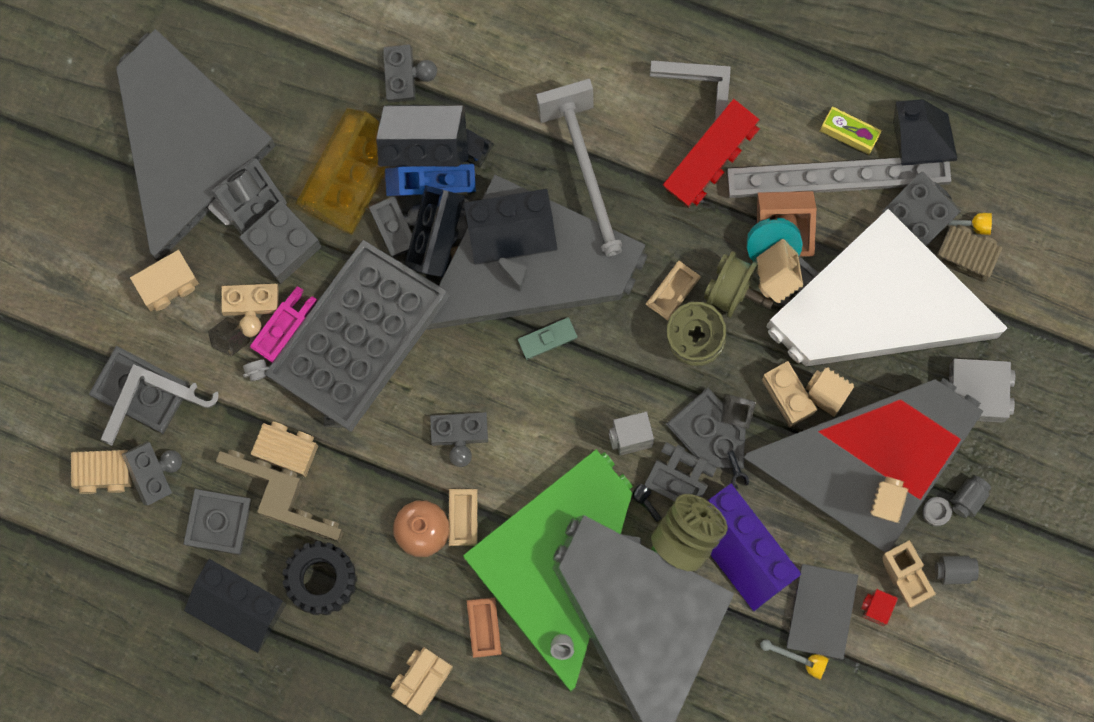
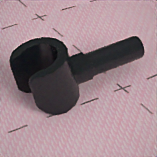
(736, 469)
(641, 495)

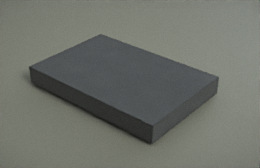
(148, 404)
(822, 611)

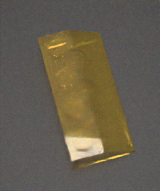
(345, 173)

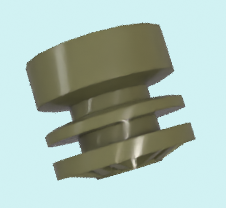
(696, 317)
(689, 532)

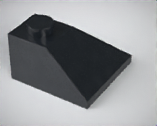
(923, 133)

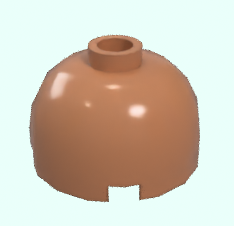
(421, 528)

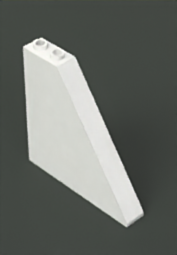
(881, 300)

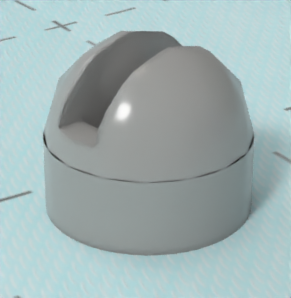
(562, 647)

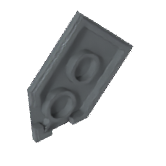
(705, 435)

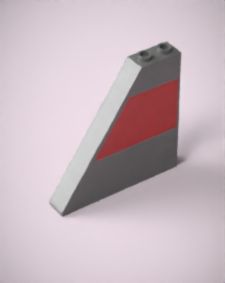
(895, 438)

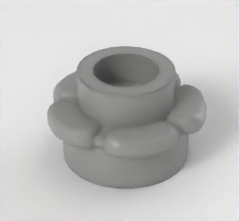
(255, 370)

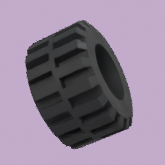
(297, 568)

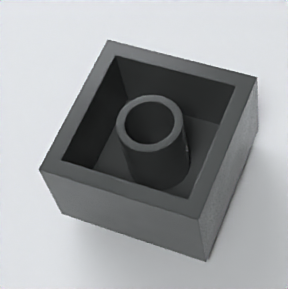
(280, 242)

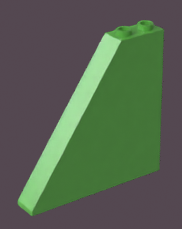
(519, 555)

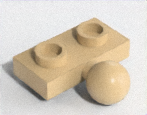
(249, 301)

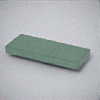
(547, 338)

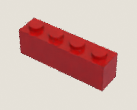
(711, 153)

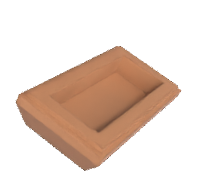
(484, 627)

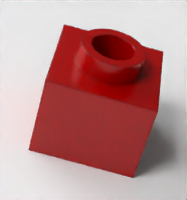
(878, 607)

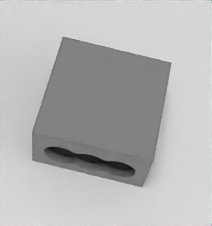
(987, 383)

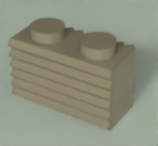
(969, 253)

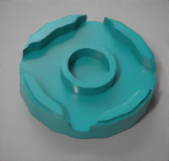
(768, 233)

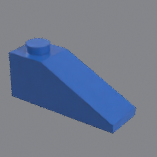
(412, 180)

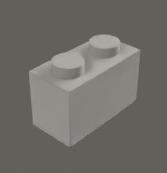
(631, 434)

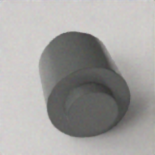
(970, 497)
(956, 570)

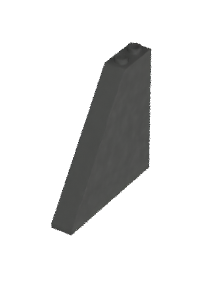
(180, 138)
(555, 280)
(641, 615)

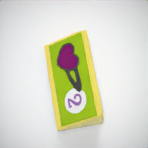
(850, 130)

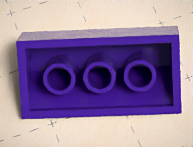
(749, 552)

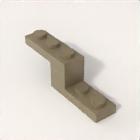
(280, 495)

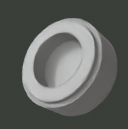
(937, 511)

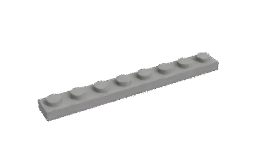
(831, 176)

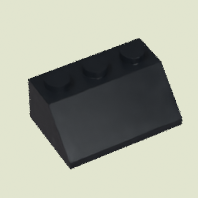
(422, 136)
(510, 226)
(435, 231)
(234, 605)

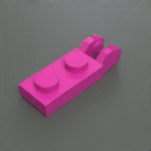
(282, 326)

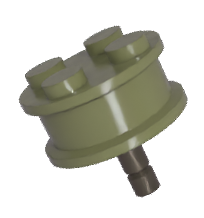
(734, 285)

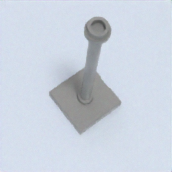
(566, 102)

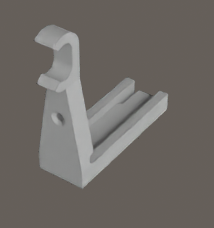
(697, 72)
(155, 381)

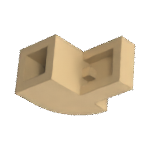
(906, 573)

